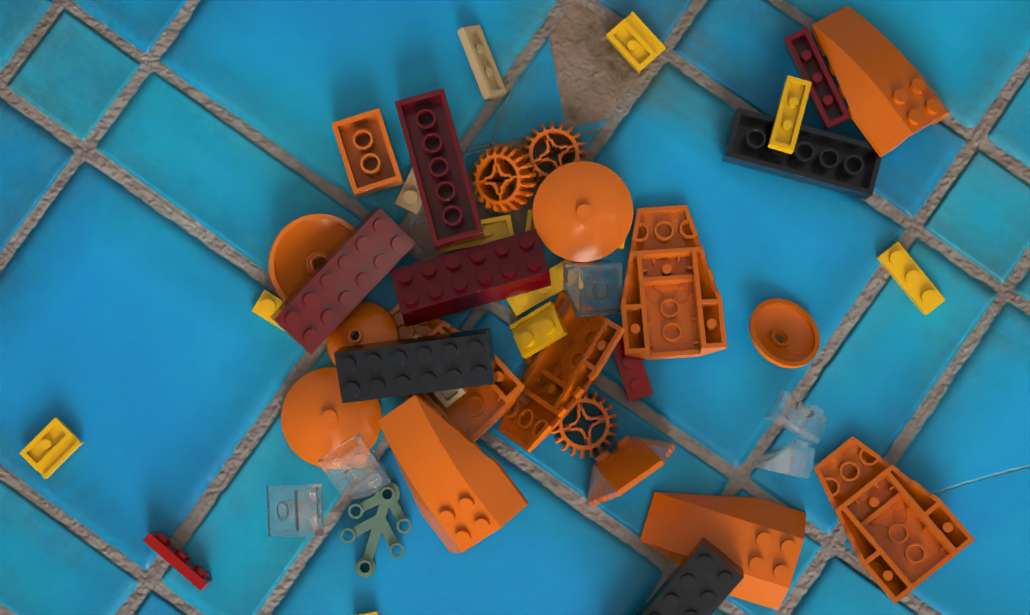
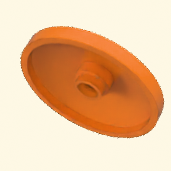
(582, 211)
(302, 248)
(319, 422)

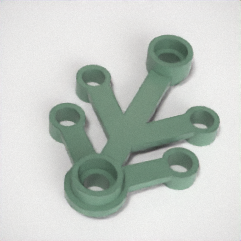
(377, 525)

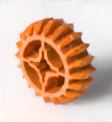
(563, 150)
(507, 197)
(589, 445)

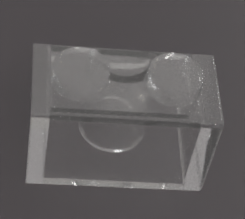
(594, 287)
(797, 417)
(788, 458)
(355, 469)
(295, 510)

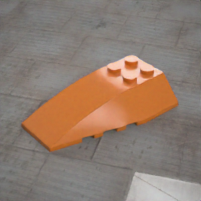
(882, 87)
(669, 290)
(559, 375)
(480, 405)
(625, 467)
(449, 477)
(889, 519)
(748, 530)

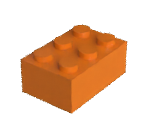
(367, 153)

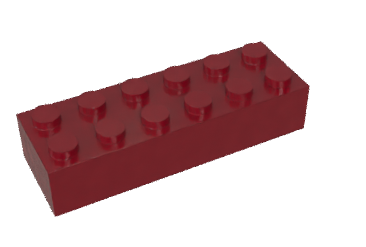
(439, 169)
(470, 278)
(342, 280)

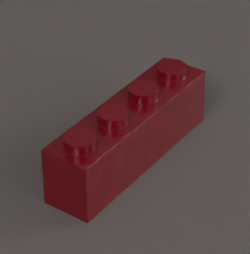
(812, 68)

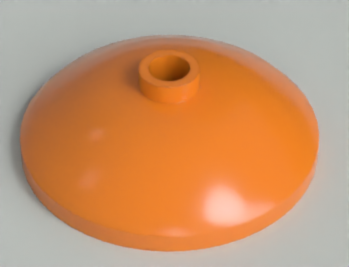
(371, 322)
(784, 333)

